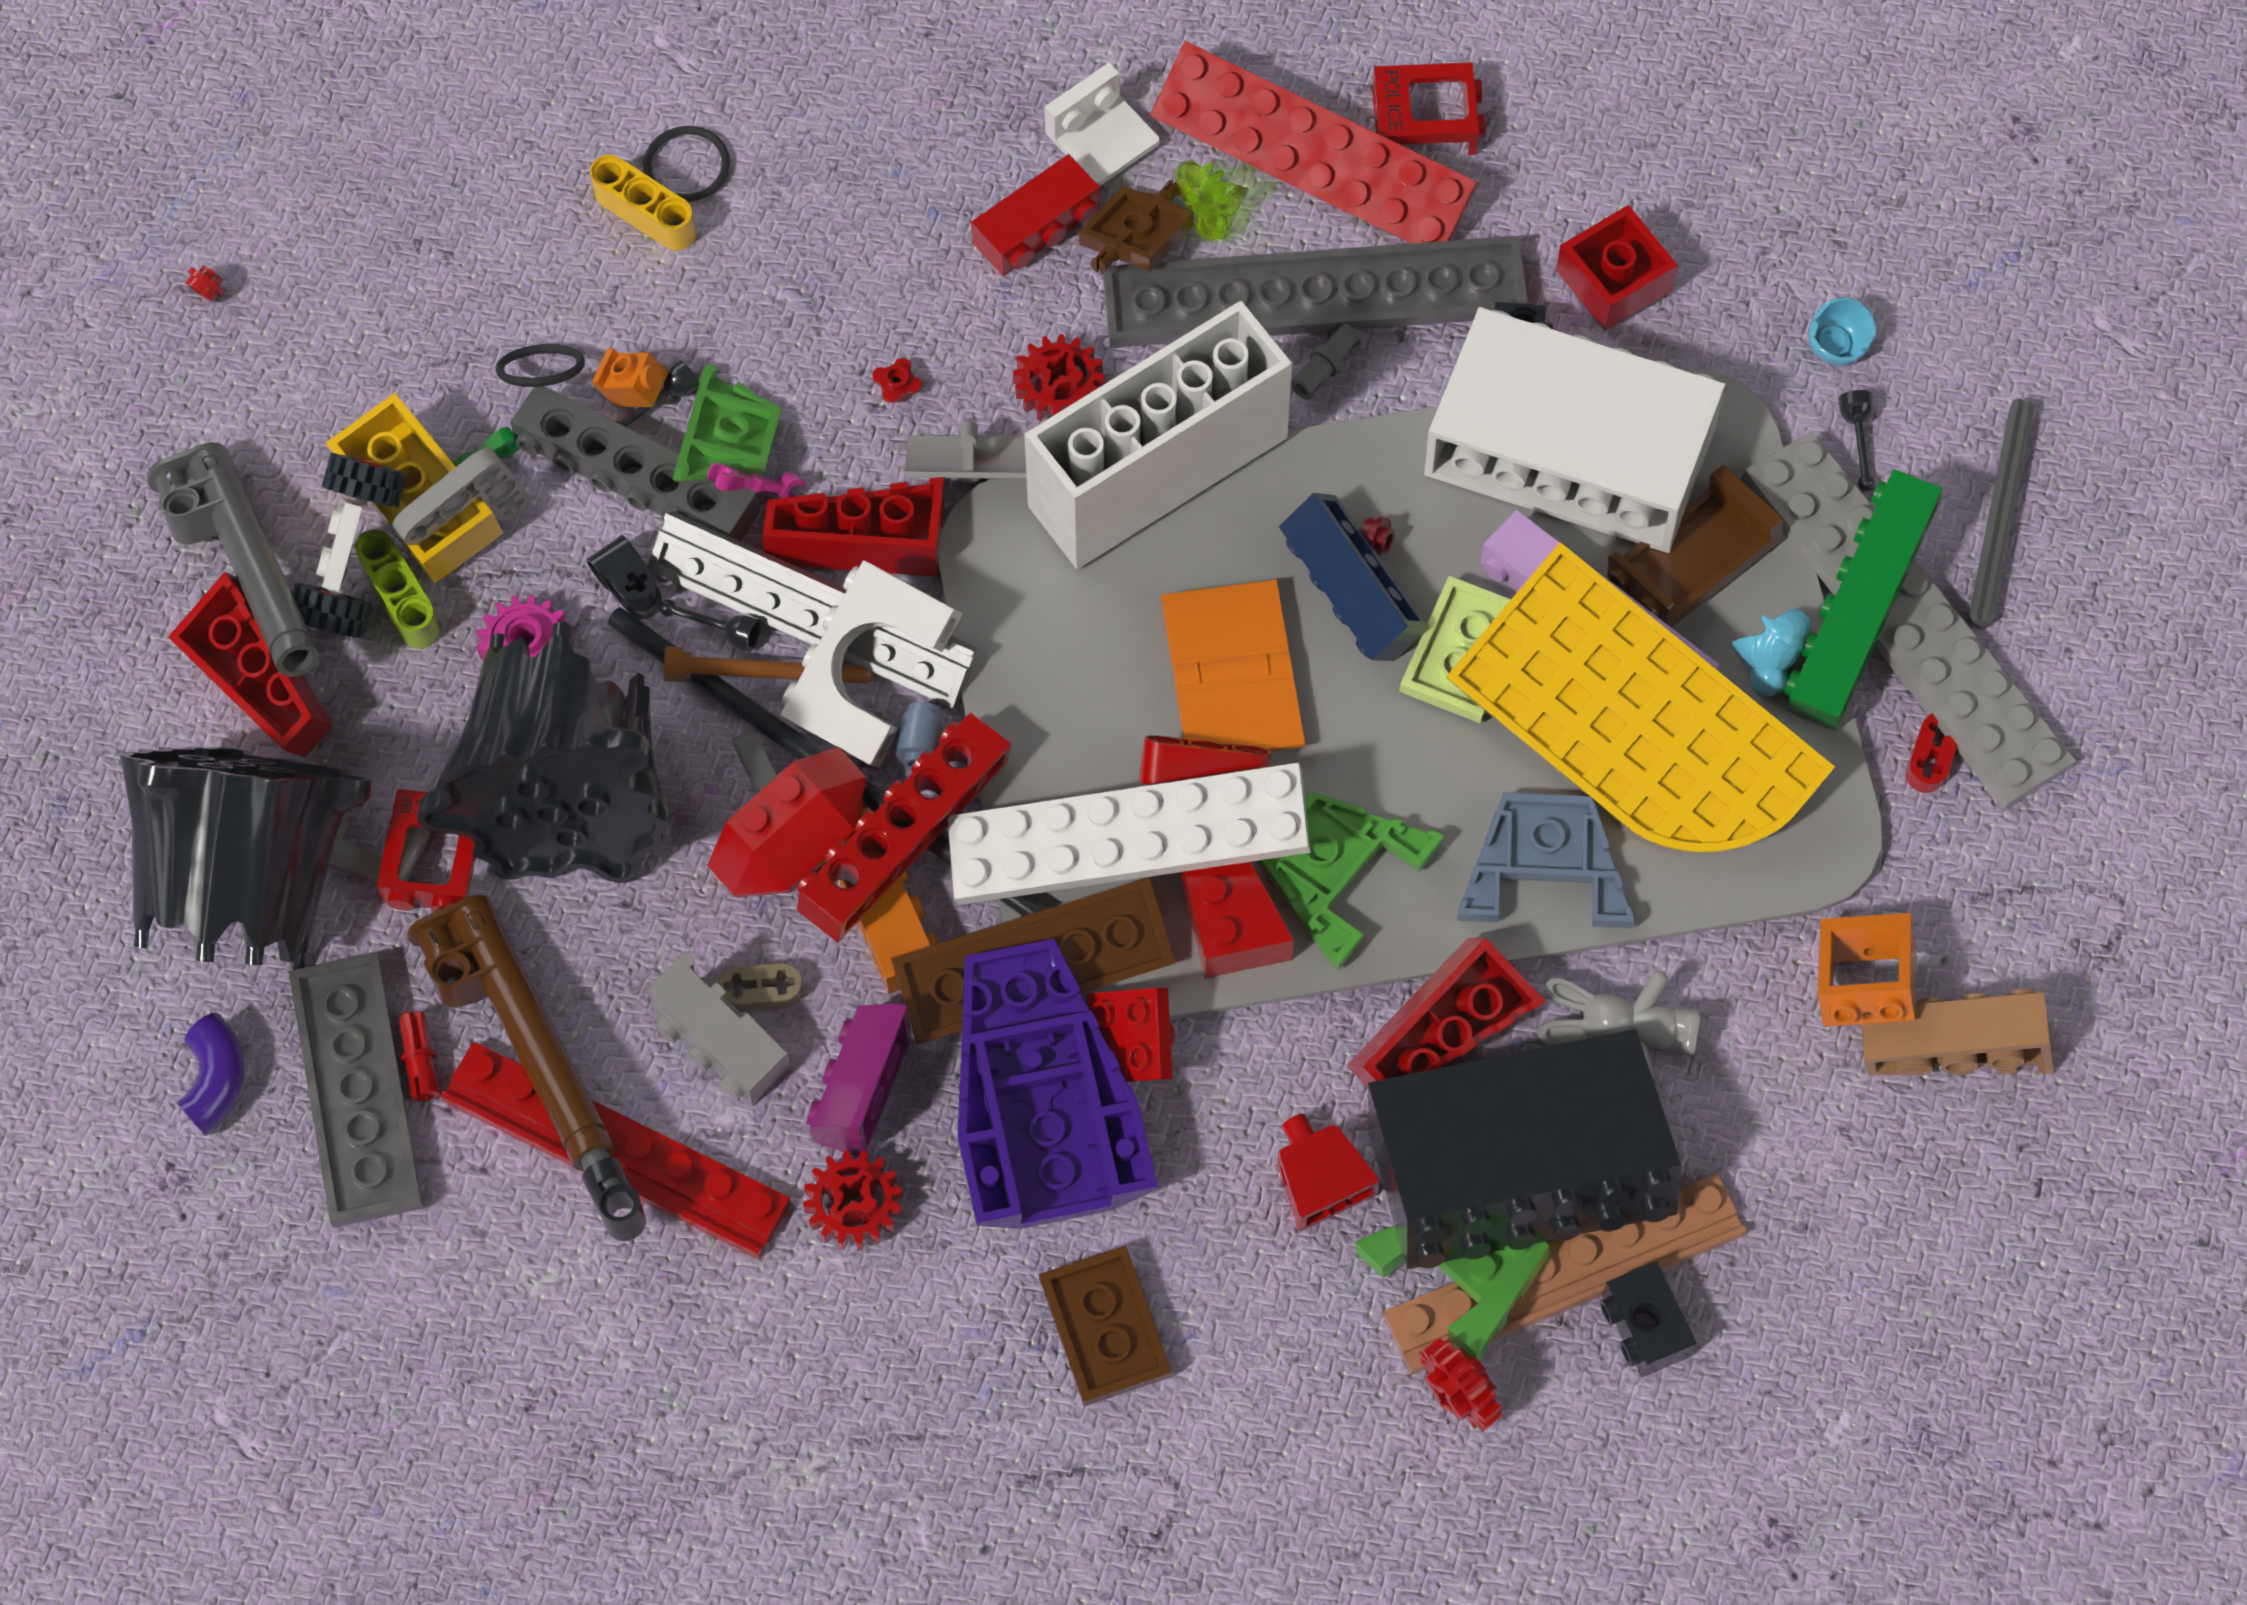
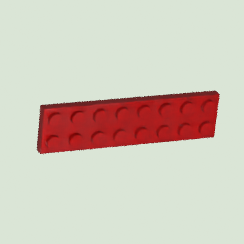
(1312, 148)

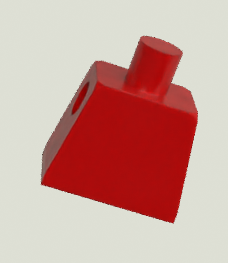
(1322, 1172)

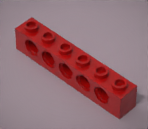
(840, 909)

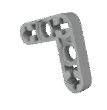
(477, 476)

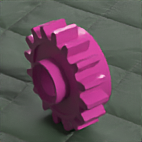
(521, 621)

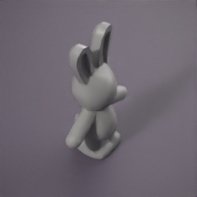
(1608, 1013)

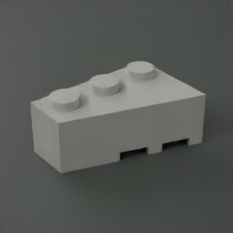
(716, 1032)

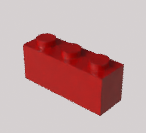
(1036, 215)

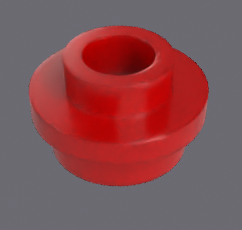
(205, 283)

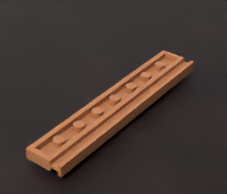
(1579, 1269)

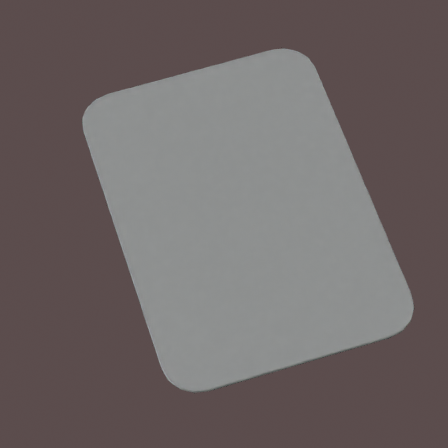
(1084, 671)

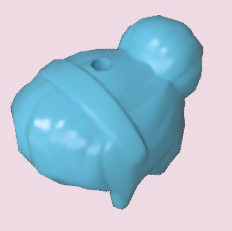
(1774, 651)

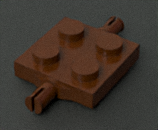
(1136, 228)

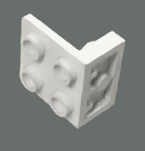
(1098, 126)

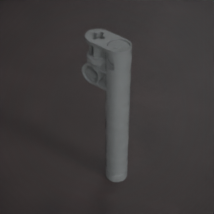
(212, 501)

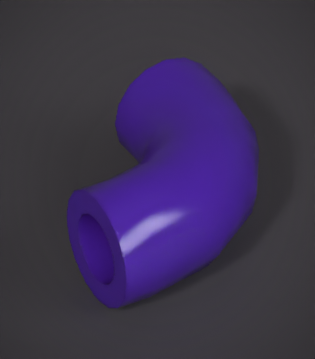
(219, 1072)

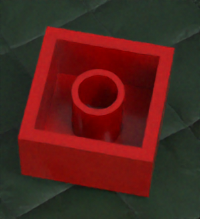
(1616, 267)

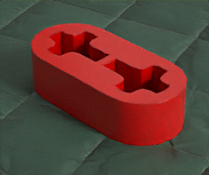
(1922, 750)

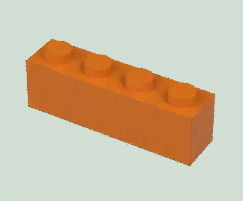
(892, 926)

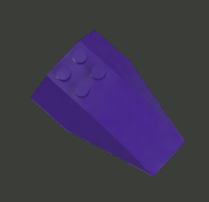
(1042, 1097)

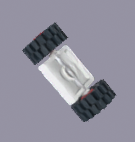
(365, 482)

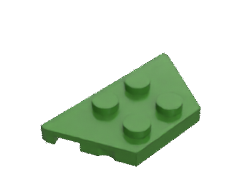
(727, 429)

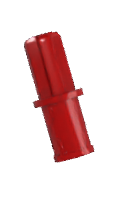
(418, 1056)

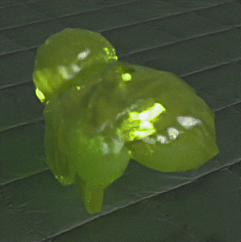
(1209, 198)

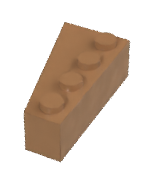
(1964, 1035)

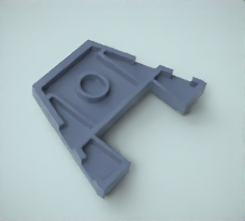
(1546, 841)

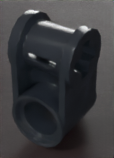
(624, 575)

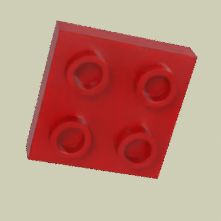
(1136, 1030)

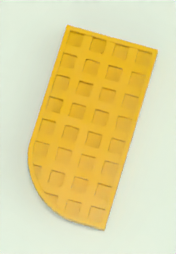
(1636, 714)

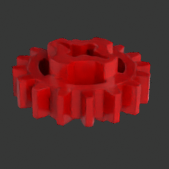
(1050, 365)
(841, 1216)
(1460, 1384)

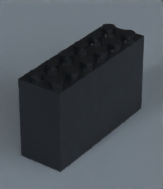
(1523, 1149)

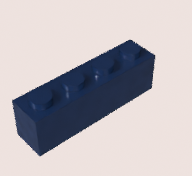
(1353, 577)

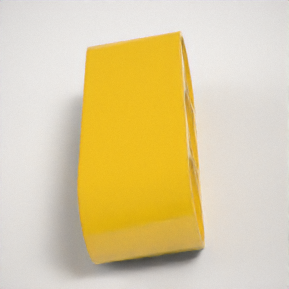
(650, 218)

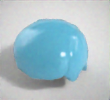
(1841, 331)

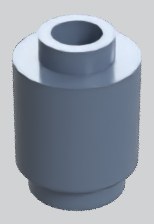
(919, 731)

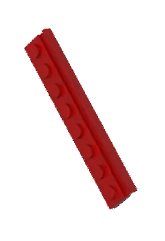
(658, 1167)

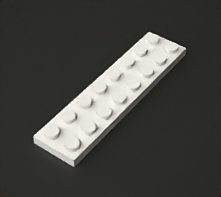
(1128, 834)

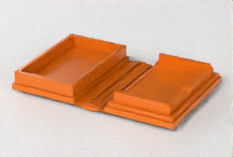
(1233, 666)

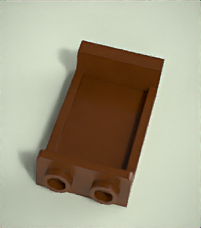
(1715, 542)

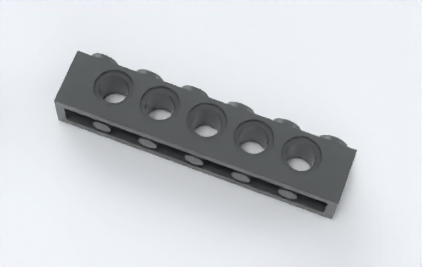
(549, 412)

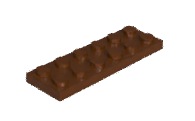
(1099, 935)

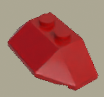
(790, 825)

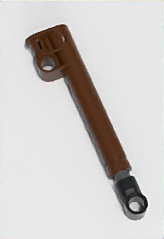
(479, 950)

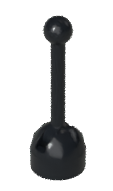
(678, 382)
(1856, 409)
(740, 630)

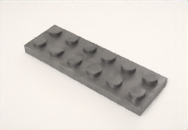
(355, 1090)

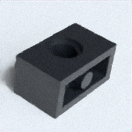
(1649, 1293)

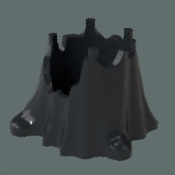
(552, 768)
(233, 842)

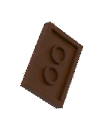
(1105, 1326)

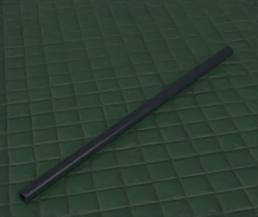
(778, 731)

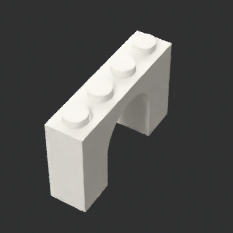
(819, 697)

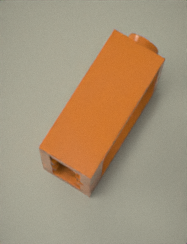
(1864, 940)

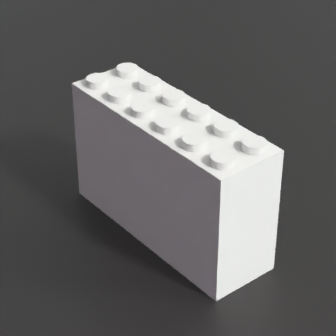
(1573, 429)
(1158, 434)

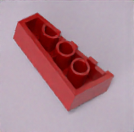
(886, 527)

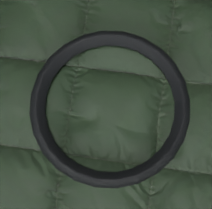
(725, 158)
(540, 381)

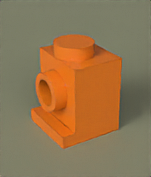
(630, 378)

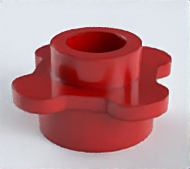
(900, 391)

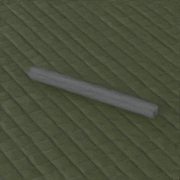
(2001, 513)

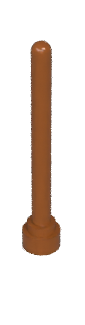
(682, 664)

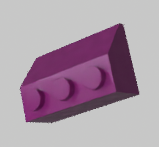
(860, 1077)

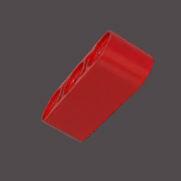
(1180, 759)

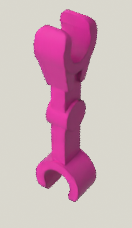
(731, 479)

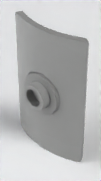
(966, 456)

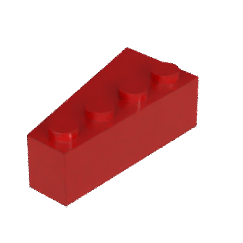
(230, 650)
(1234, 920)
(1449, 1014)

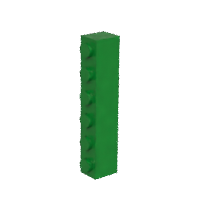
(1864, 598)

